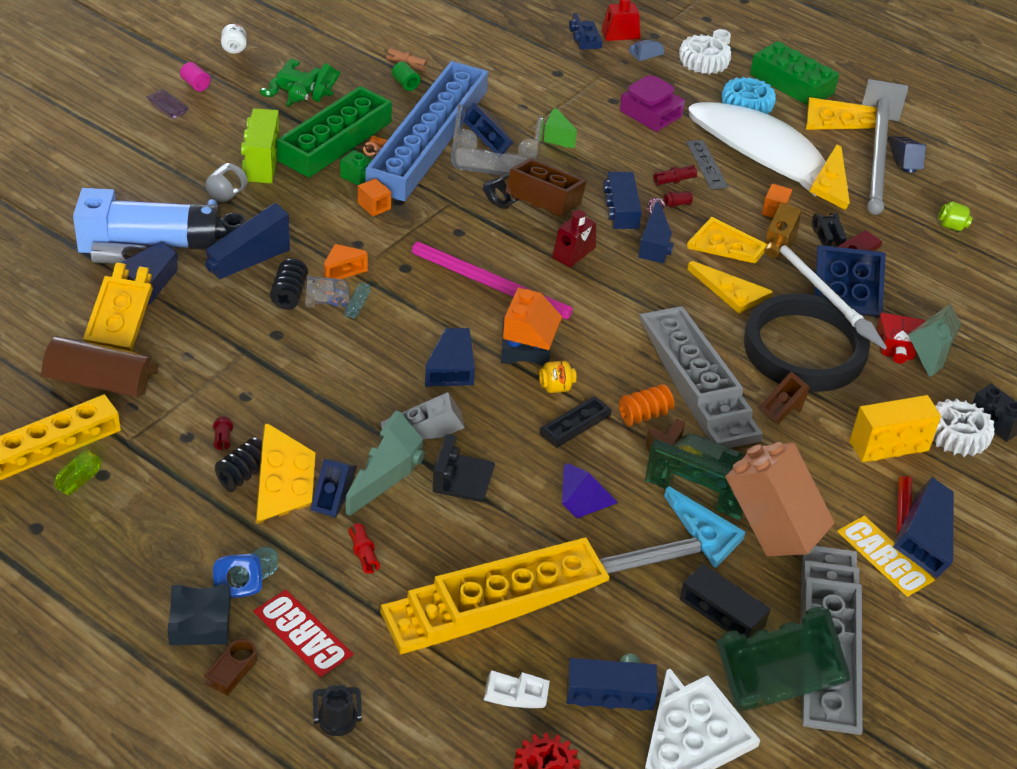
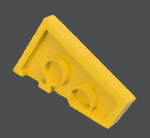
(726, 241)

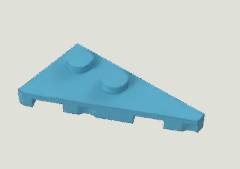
(715, 534)

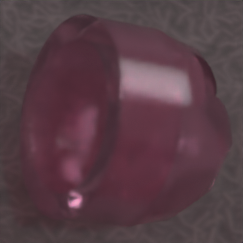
(652, 201)

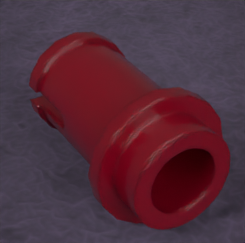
(674, 199)
(222, 429)

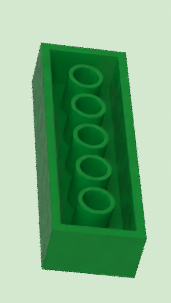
(334, 131)

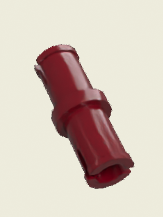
(675, 175)

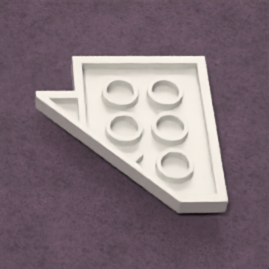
(697, 727)

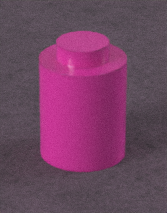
(195, 76)

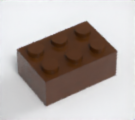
(545, 186)

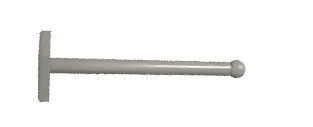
(889, 100)

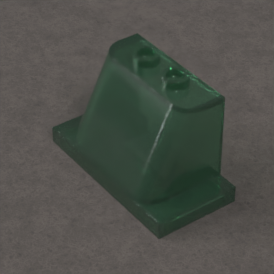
(699, 462)

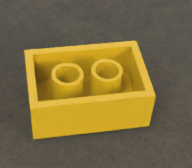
(894, 428)

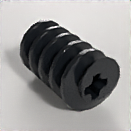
(288, 283)
(239, 464)

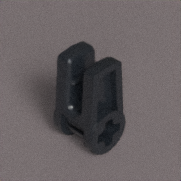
(828, 229)

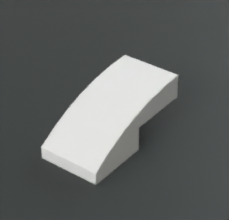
(522, 692)

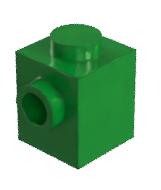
(354, 167)

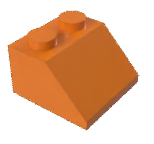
(531, 320)

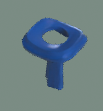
(250, 562)

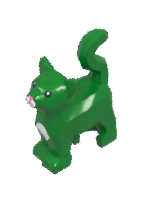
(295, 82)

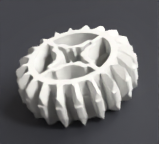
(705, 54)
(963, 428)

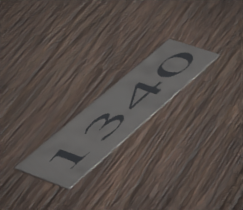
(707, 164)

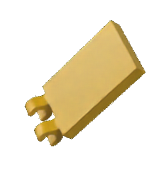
(119, 309)

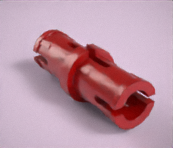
(364, 548)

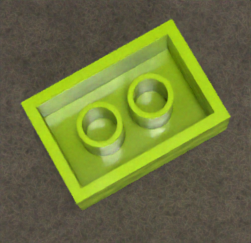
(260, 145)

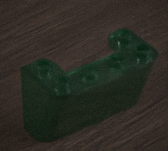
(783, 661)

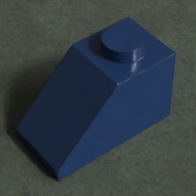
(332, 486)

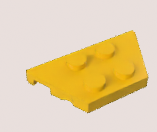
(284, 475)

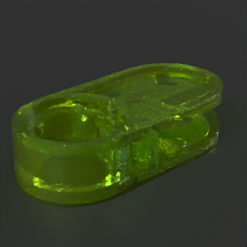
(77, 472)

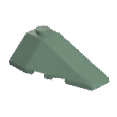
(935, 338)
(388, 463)

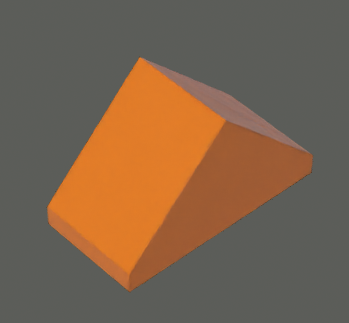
(345, 262)

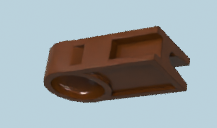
(227, 671)

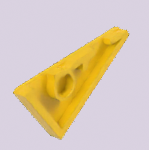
(831, 180)
(734, 291)

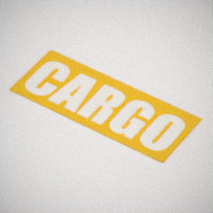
(880, 553)

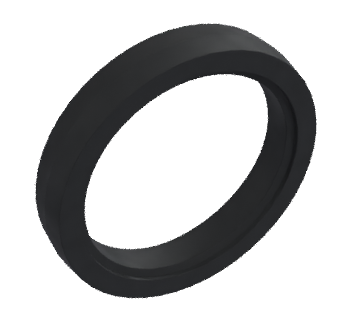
(812, 306)

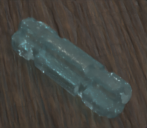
(357, 300)

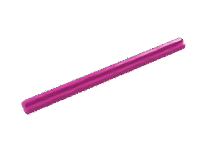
(480, 275)

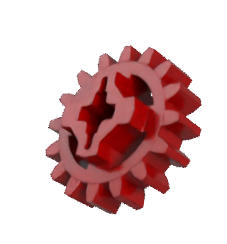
(541, 751)

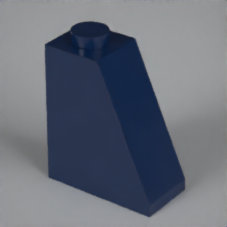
(161, 264)
(451, 360)

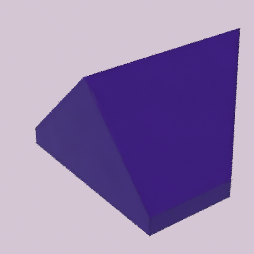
(583, 493)

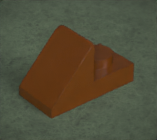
(788, 395)
(671, 434)

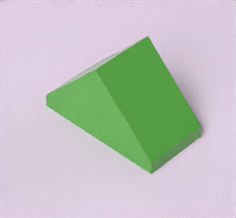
(559, 130)

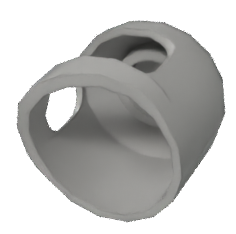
(220, 188)

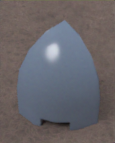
(646, 49)

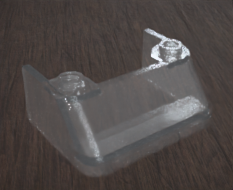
(470, 158)

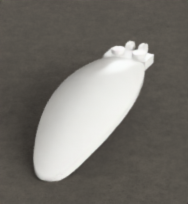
(761, 139)

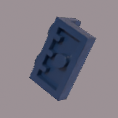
(585, 33)

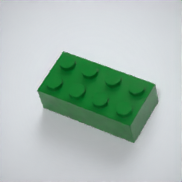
(794, 73)

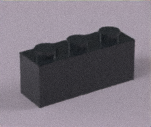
(724, 602)

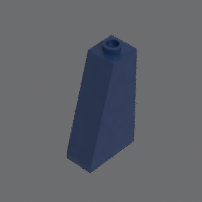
(251, 243)
(928, 529)

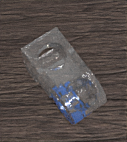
(326, 291)

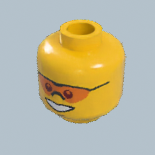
(557, 376)

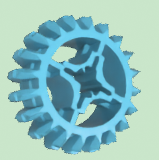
(749, 94)

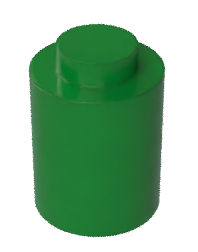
(406, 76)

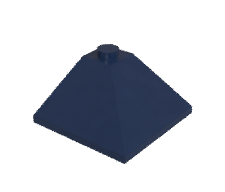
(853, 276)

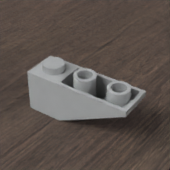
(435, 417)

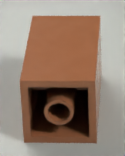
(780, 499)

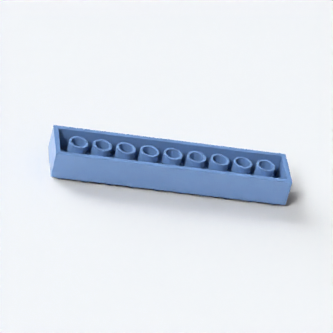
(426, 129)

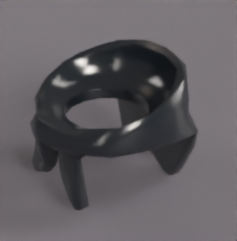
(490, 190)

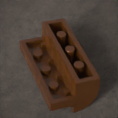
(97, 366)

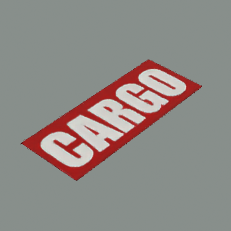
(303, 633)

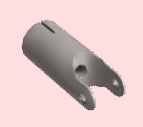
(111, 252)

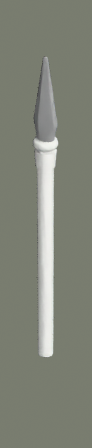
(862, 326)

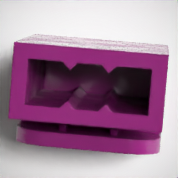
(652, 103)

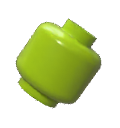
(955, 216)

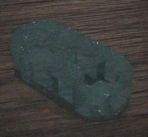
(267, 568)

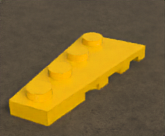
(839, 115)

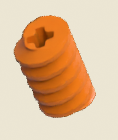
(646, 404)

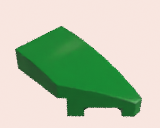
(325, 82)

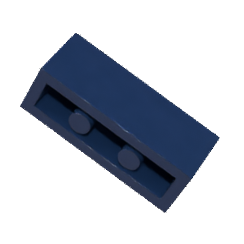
(622, 200)
(612, 684)

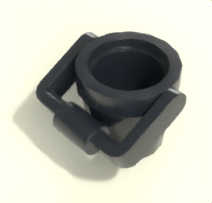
(337, 709)

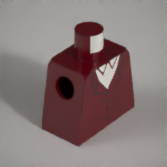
(575, 239)

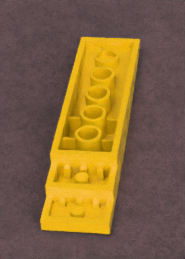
(491, 594)

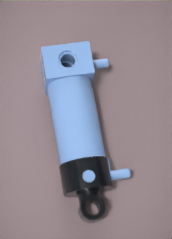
(105, 219)

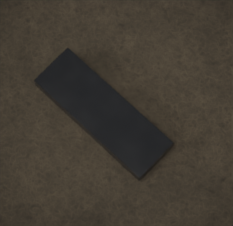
(575, 421)

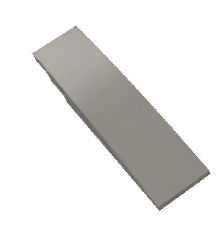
(701, 378)
(832, 582)

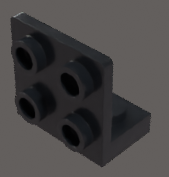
(461, 474)

